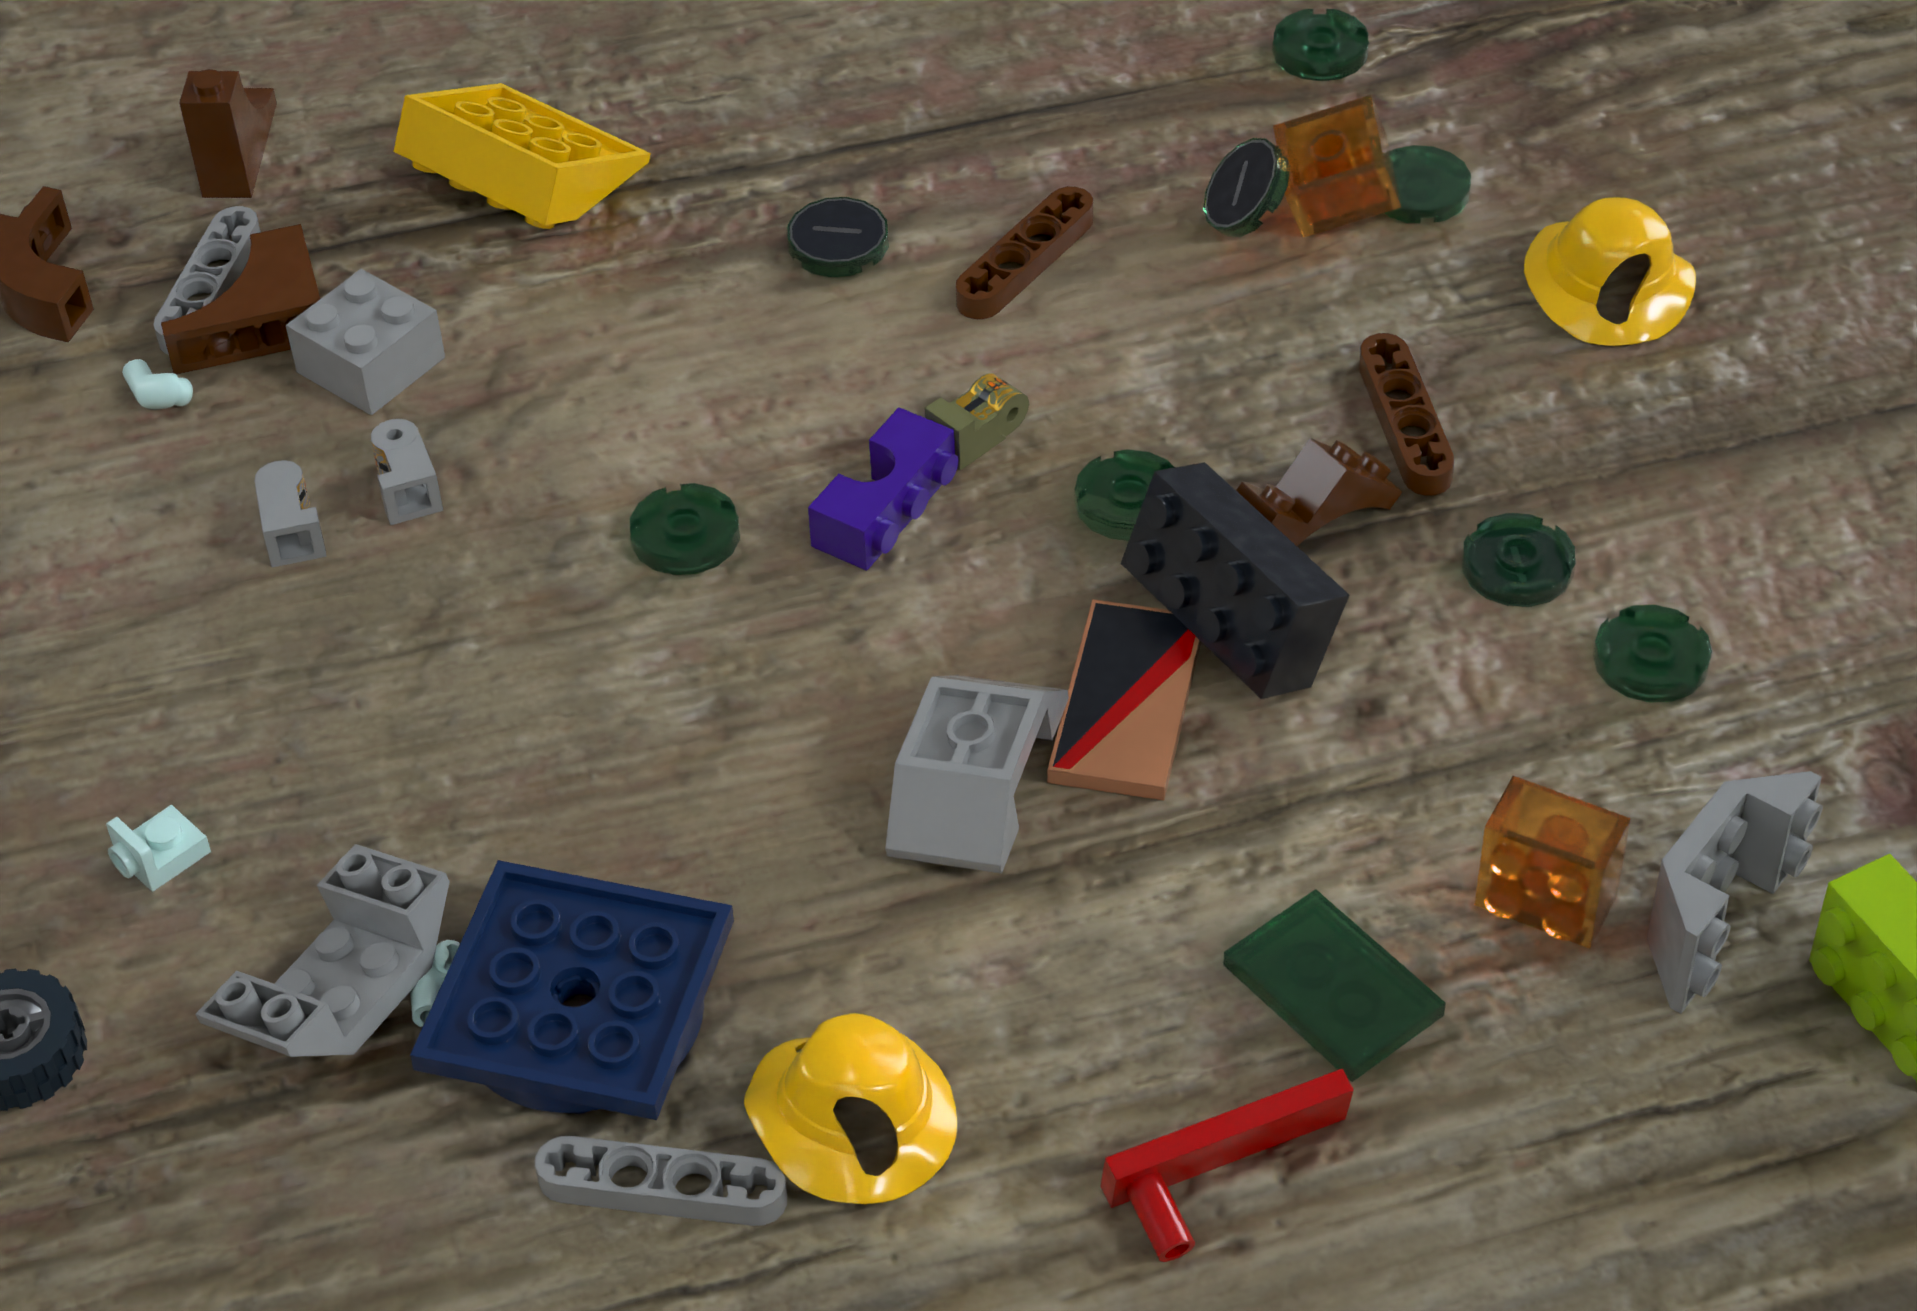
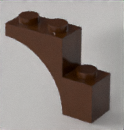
(1322, 487)

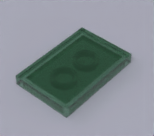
(1334, 984)

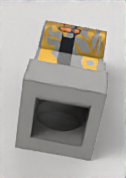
(404, 471)
(287, 521)

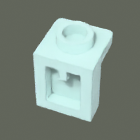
(157, 847)

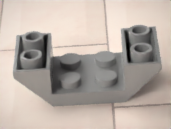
(963, 767)
(1746, 831)
(353, 972)

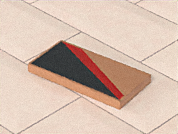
(1125, 702)

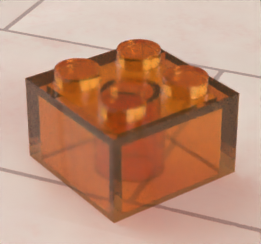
(1337, 166)
(1551, 861)

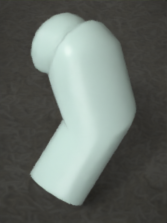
(156, 390)
(428, 986)

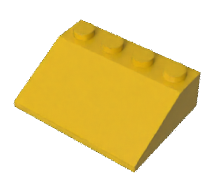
(515, 151)

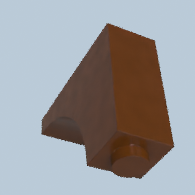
(226, 131)
(253, 312)

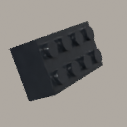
(1234, 580)

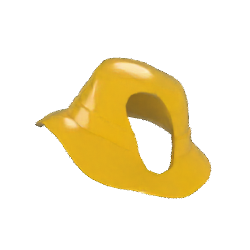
(1575, 258)
(859, 1058)

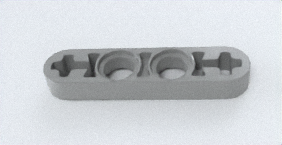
(200, 278)
(658, 1191)

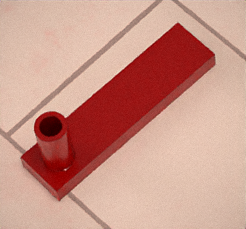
(1150, 1168)

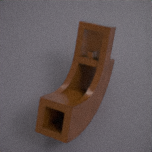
(32, 291)

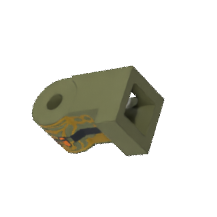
(980, 416)

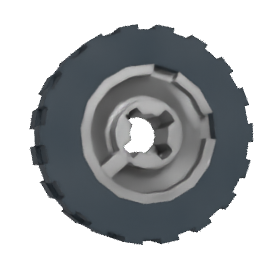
(45, 1038)

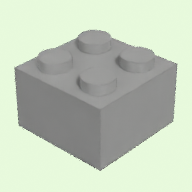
(366, 341)

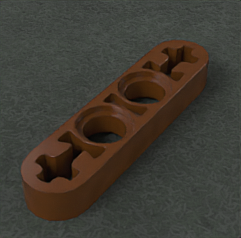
(1016, 247)
(1413, 411)

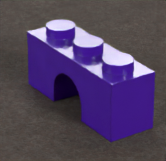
(863, 519)

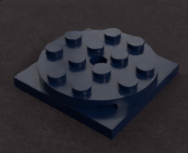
(565, 935)

